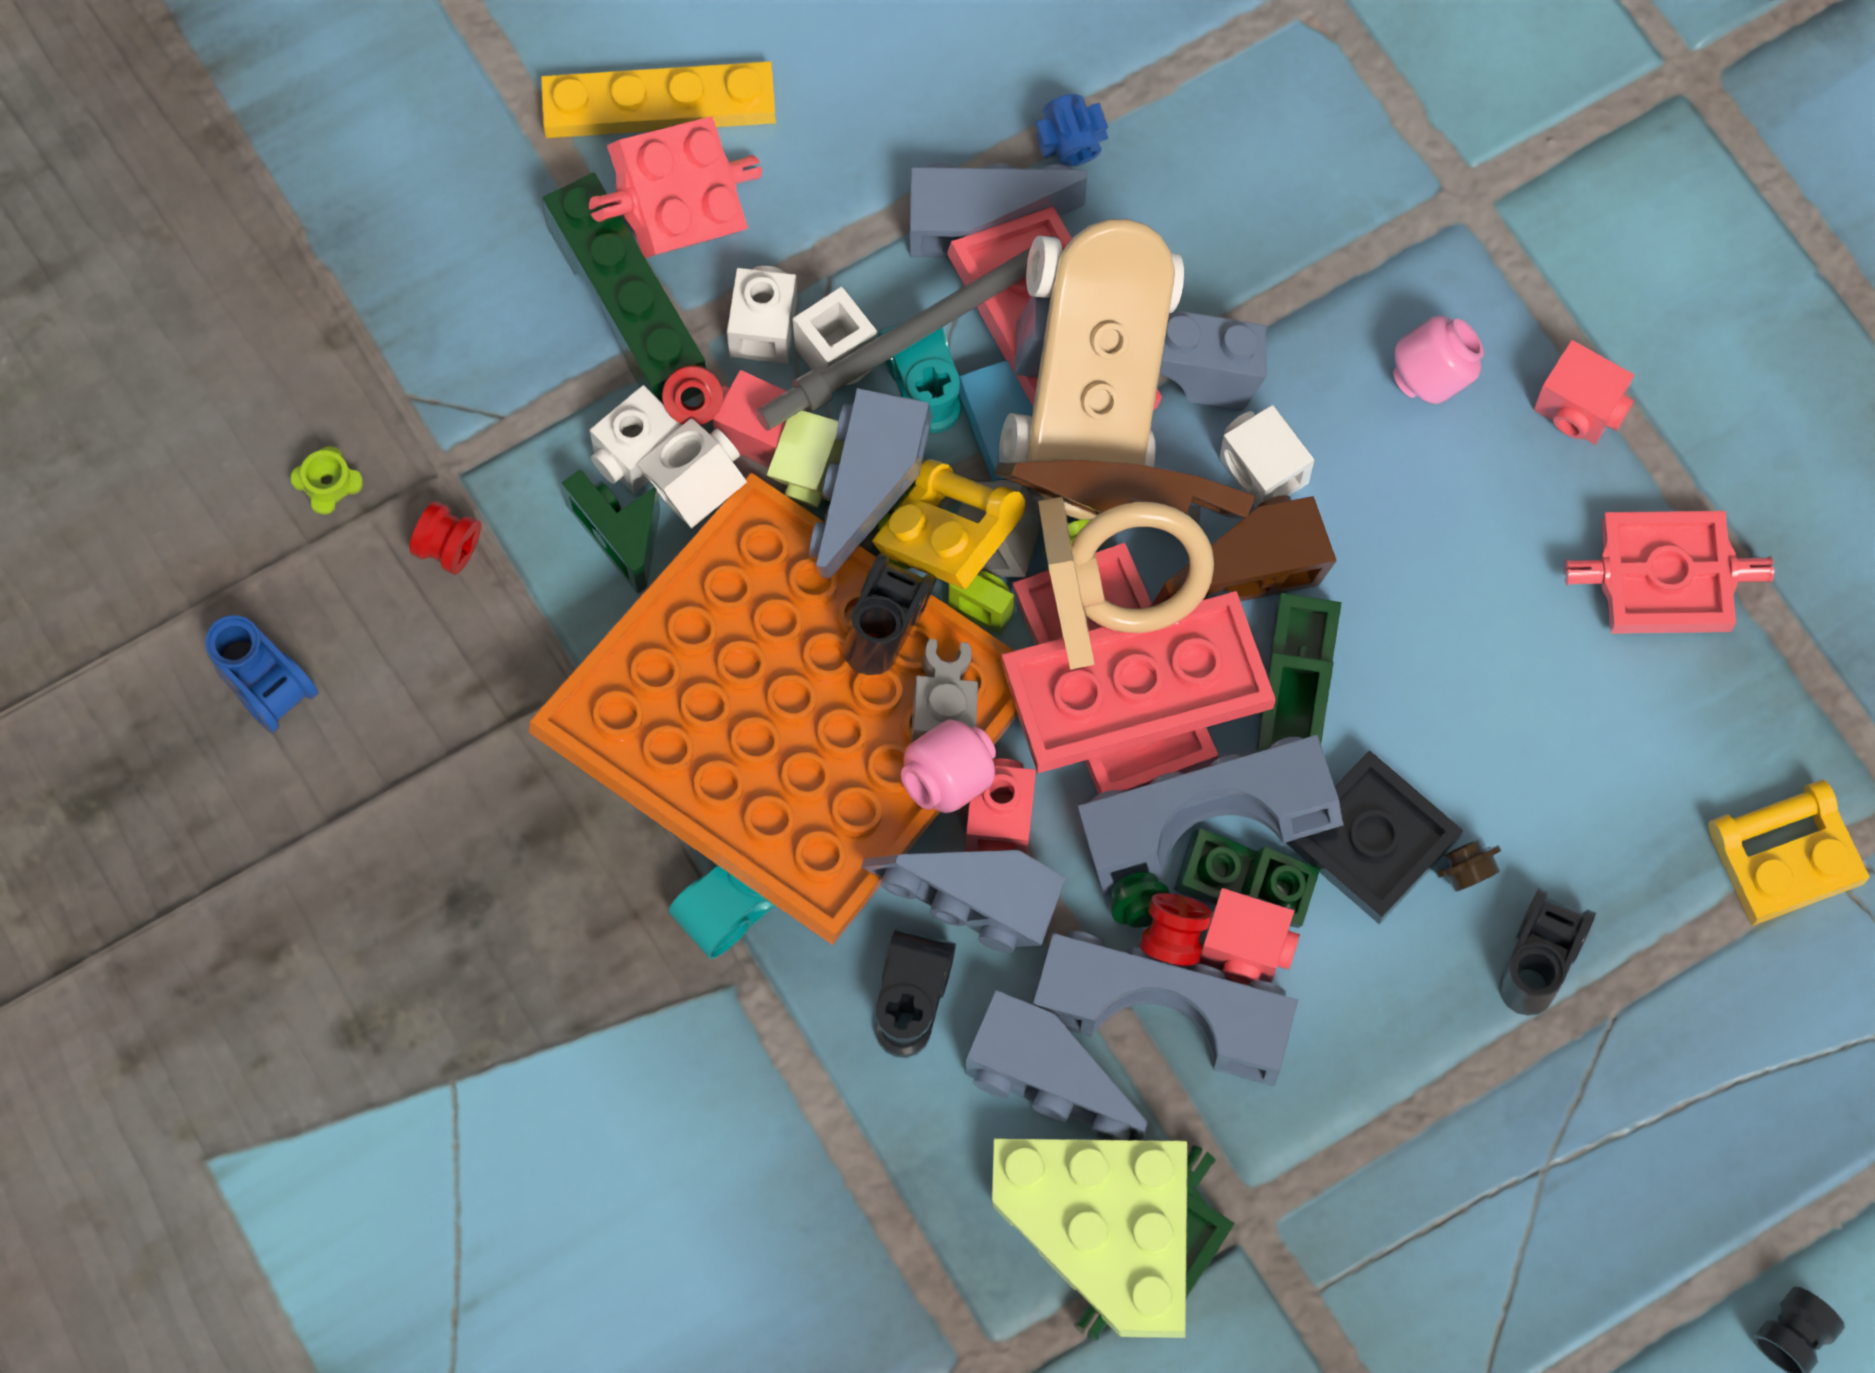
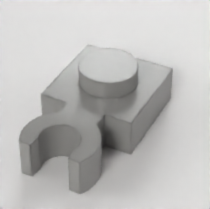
(943, 692)

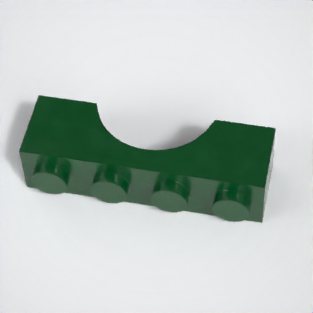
(623, 284)

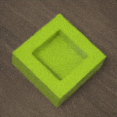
(984, 602)

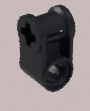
(888, 607)
(1546, 944)
(912, 983)

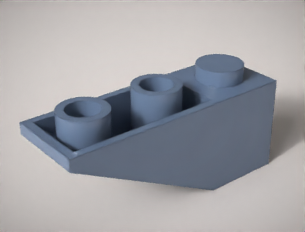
(964, 201)
(877, 465)
(992, 892)
(1039, 1059)

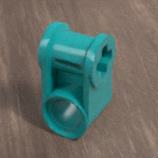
(925, 371)
(718, 911)

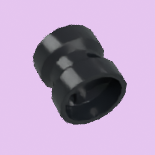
(1800, 1330)

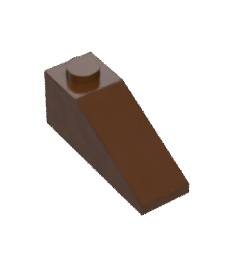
(1267, 554)

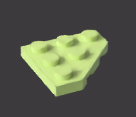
(1105, 1222)

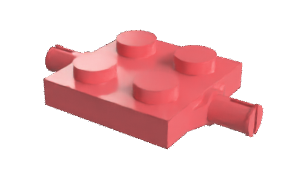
(676, 187)
(1668, 572)

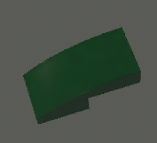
(1262, 874)

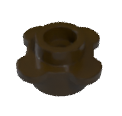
(1470, 865)

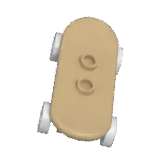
(1099, 346)

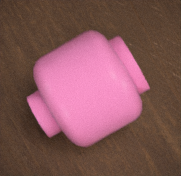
(1438, 359)
(948, 766)

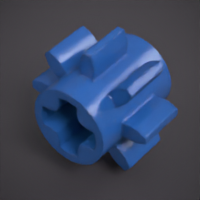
(1071, 130)

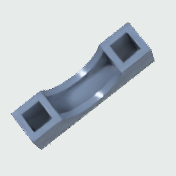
(1208, 356)
(1278, 787)
(1240, 1022)

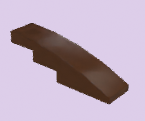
(1104, 485)

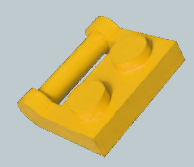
(942, 541)
(1795, 871)

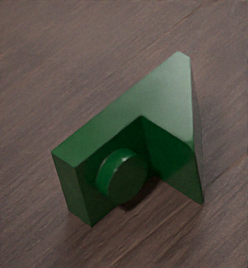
(622, 534)

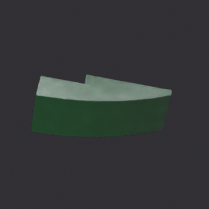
(1300, 668)

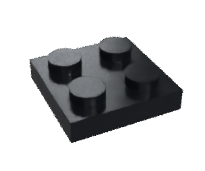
(1385, 841)

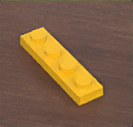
(657, 99)

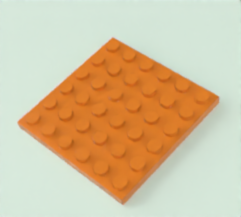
(746, 726)

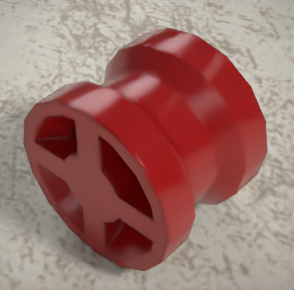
(445, 537)
(1175, 929)

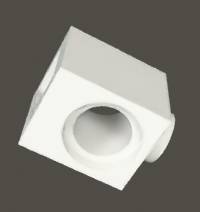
(1265, 455)
(693, 471)

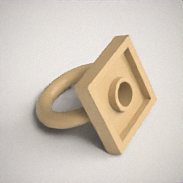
(1078, 579)

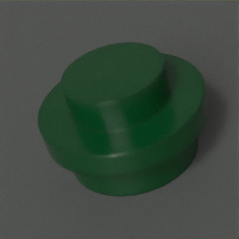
(1133, 897)

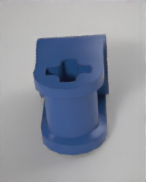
(263, 679)

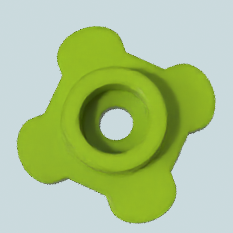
(324, 463)

